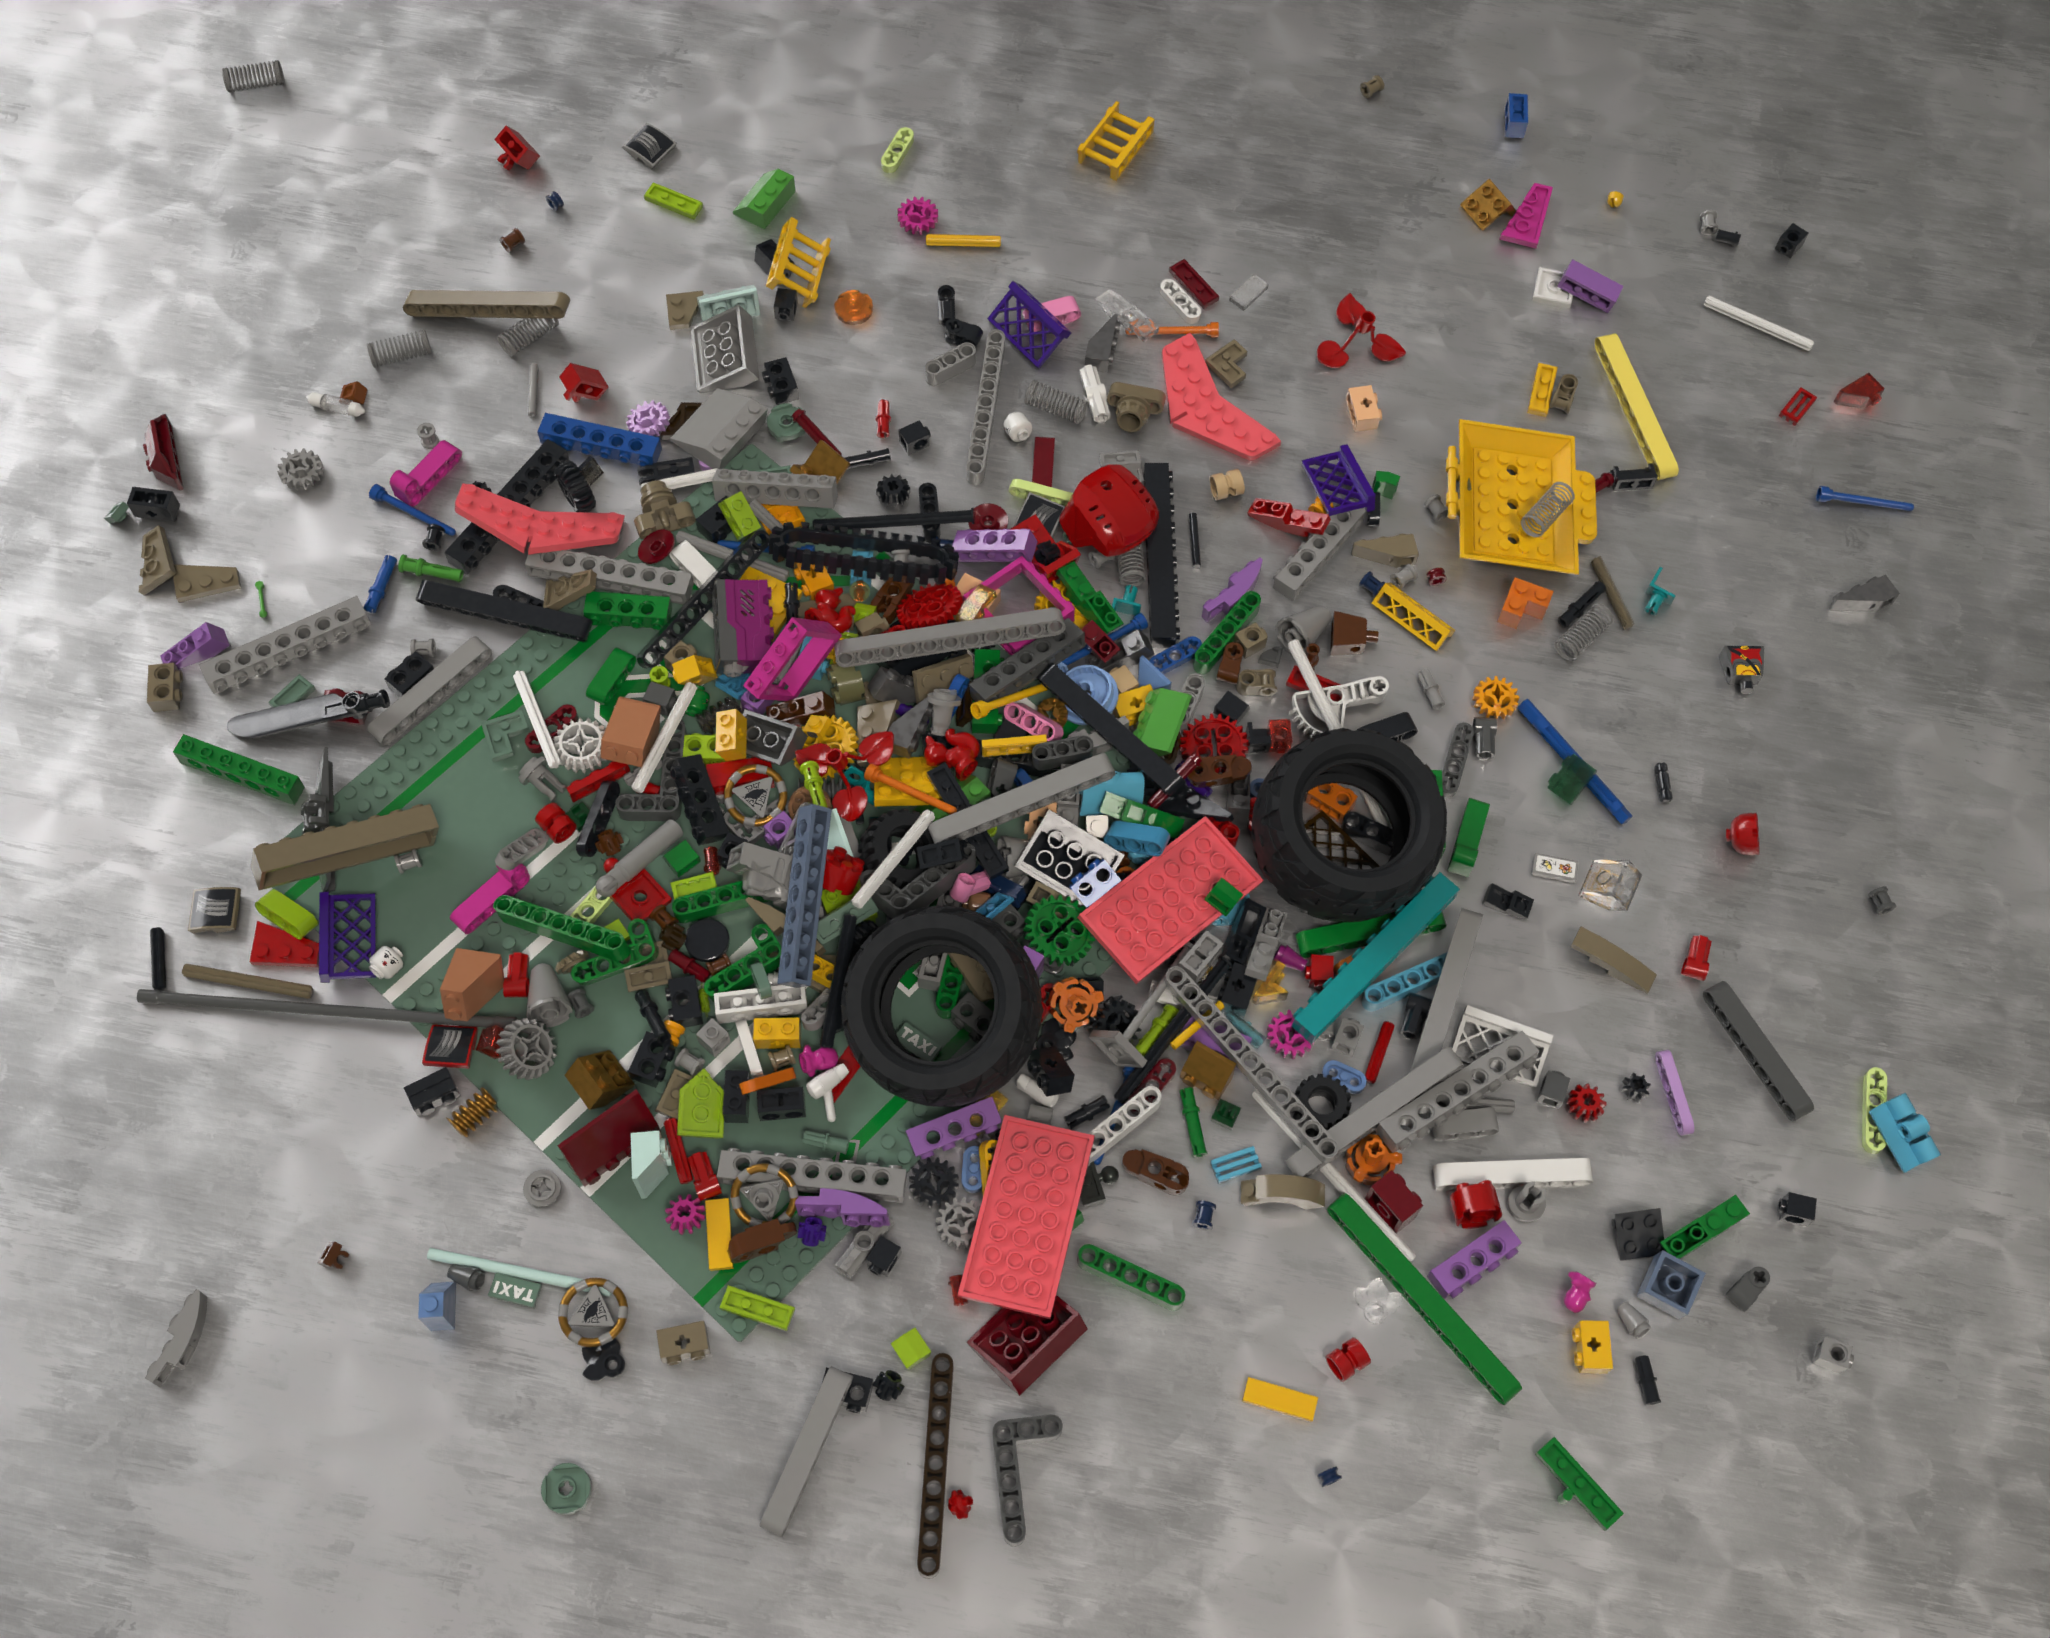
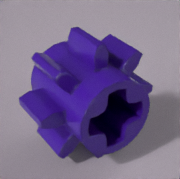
(812, 1231)

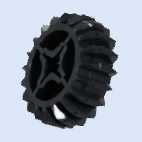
(575, 487)

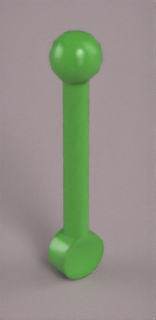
(259, 585)

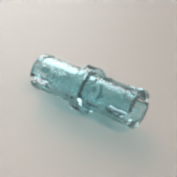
(1246, 1028)

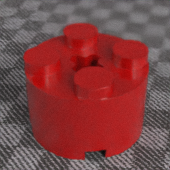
(841, 871)
(1475, 1204)

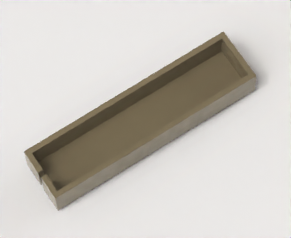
(343, 846)

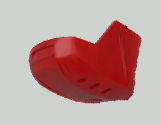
(1123, 504)

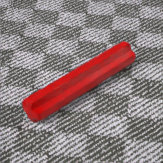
(1379, 1052)
(678, 1151)

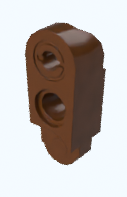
(888, 603)
(1236, 769)
(1138, 1162)
(759, 1240)

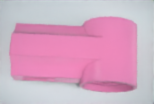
(967, 885)

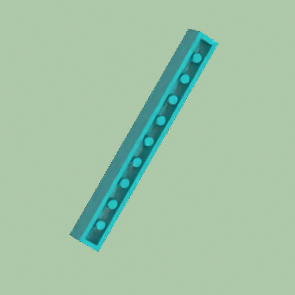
(1374, 958)

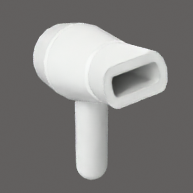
(823, 1085)
(1031, 1088)

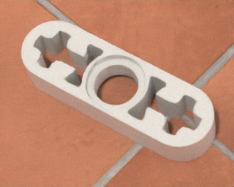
(1179, 293)
(749, 1048)

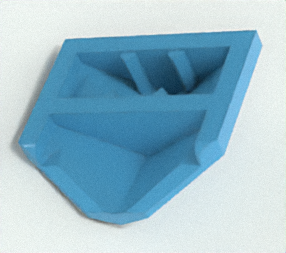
(732, 685)

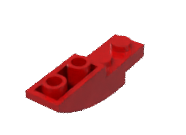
(1286, 519)

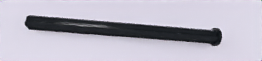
(899, 520)
(1170, 1033)

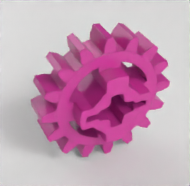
(917, 215)
(1278, 1030)

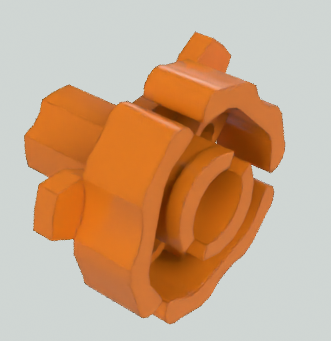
(1074, 1015)
(1371, 1158)

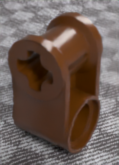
(1230, 665)

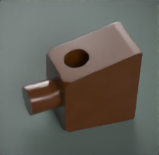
(1350, 634)

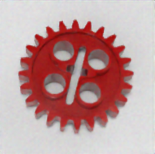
(929, 606)
(1234, 744)

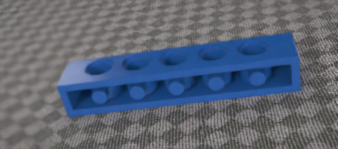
(600, 440)

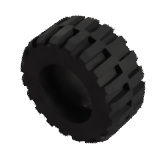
(874, 844)

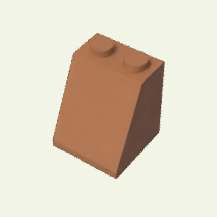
(631, 732)
(470, 983)

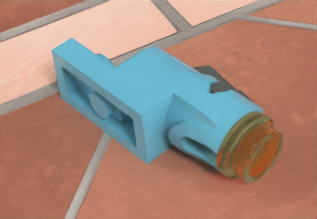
(860, 586)

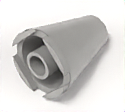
(1304, 626)
(1011, 850)
(547, 998)

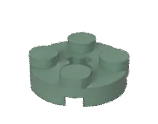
(778, 429)
(577, 1497)

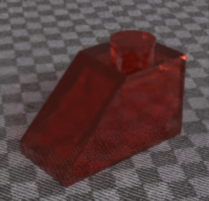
(1860, 393)

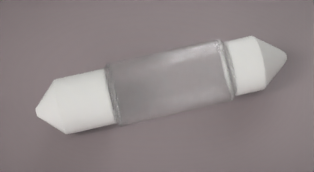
(335, 404)

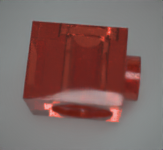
(1282, 728)
(487, 1041)

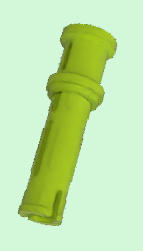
(810, 777)
(1159, 1024)

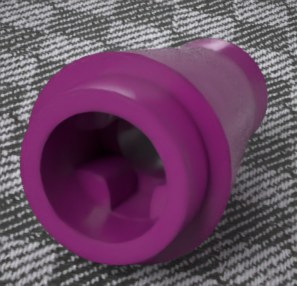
(1290, 958)

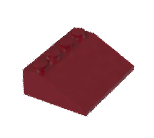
(607, 1138)
(1026, 1345)

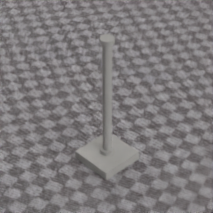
(1117, 1045)

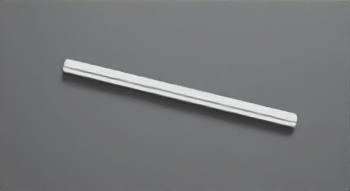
(1329, 716)
(1339, 1181)

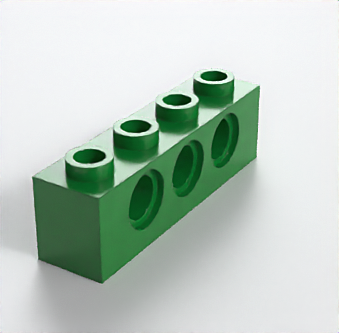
(619, 603)
(984, 661)

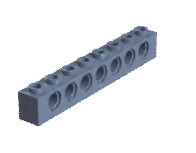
(804, 896)

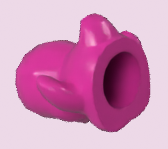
(817, 1060)
(1578, 1294)

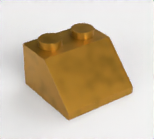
(1207, 1071)

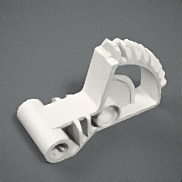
(1355, 693)

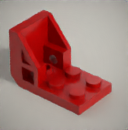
(1067, 552)

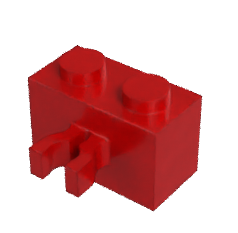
(515, 149)
(582, 382)

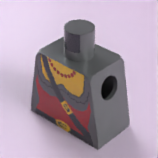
(1742, 666)

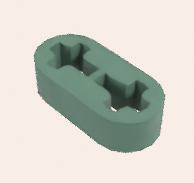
(761, 980)

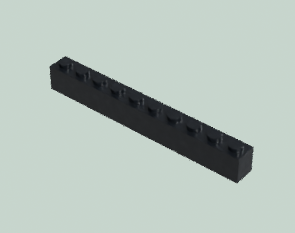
(1161, 560)

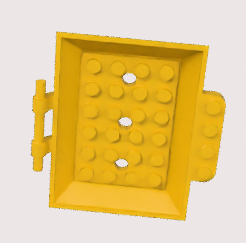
(1483, 511)

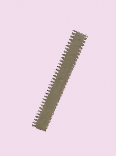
(1615, 600)

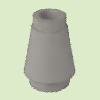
(1633, 1320)

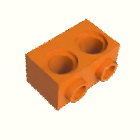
(1329, 802)

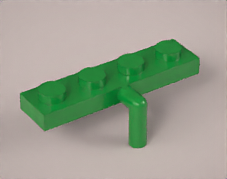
(1578, 1484)

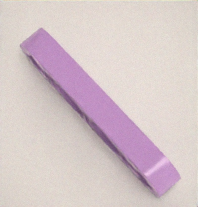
(1674, 1092)

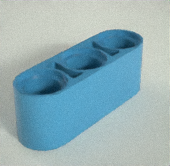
(1137, 838)

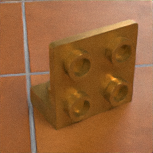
(1487, 205)
(823, 461)

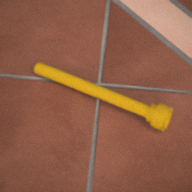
(981, 708)

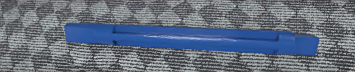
(1563, 749)

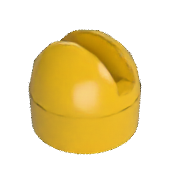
(1615, 199)

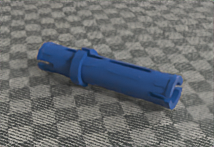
(377, 591)

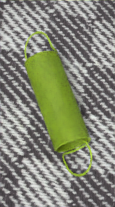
(704, 1000)

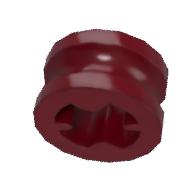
(1436, 576)

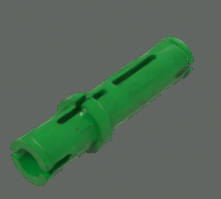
(1191, 1113)

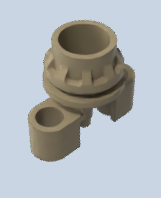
(1134, 404)
(661, 510)

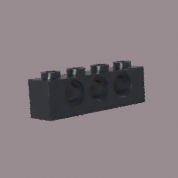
(702, 789)

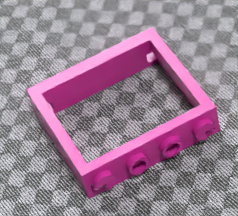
(1040, 581)
(823, 640)

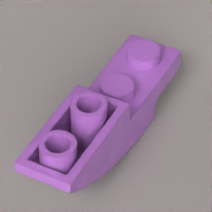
(1238, 585)
(851, 1207)

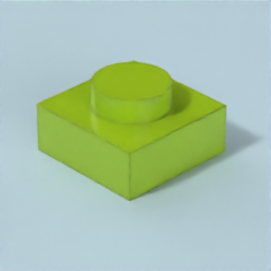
(863, 611)

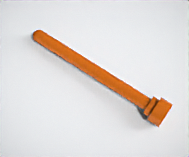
(1210, 330)
(875, 774)

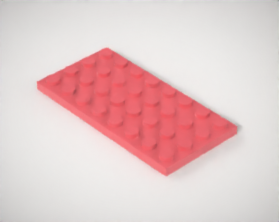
(1164, 901)
(1026, 1217)

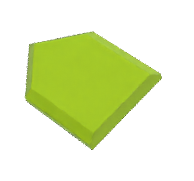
(701, 1108)

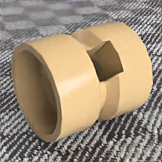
(1227, 484)

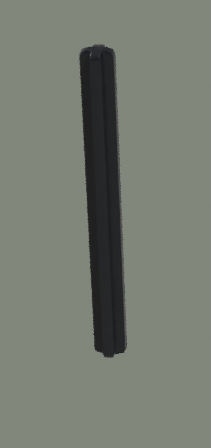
(837, 983)

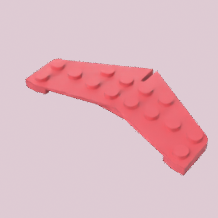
(1201, 411)
(545, 530)

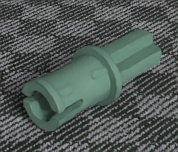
(825, 1141)

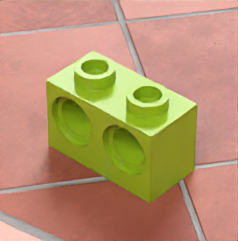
(739, 515)
(706, 743)

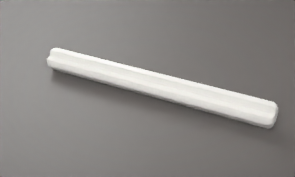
(1759, 323)
(537, 719)
(664, 737)
(893, 859)

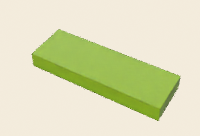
(673, 201)
(757, 1308)

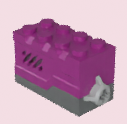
(741, 624)

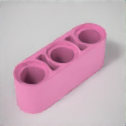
(1063, 308)
(1025, 717)

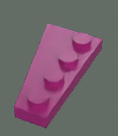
(1529, 217)

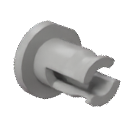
(943, 705)
(535, 771)
(1536, 1198)

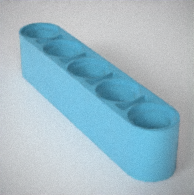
(1401, 984)

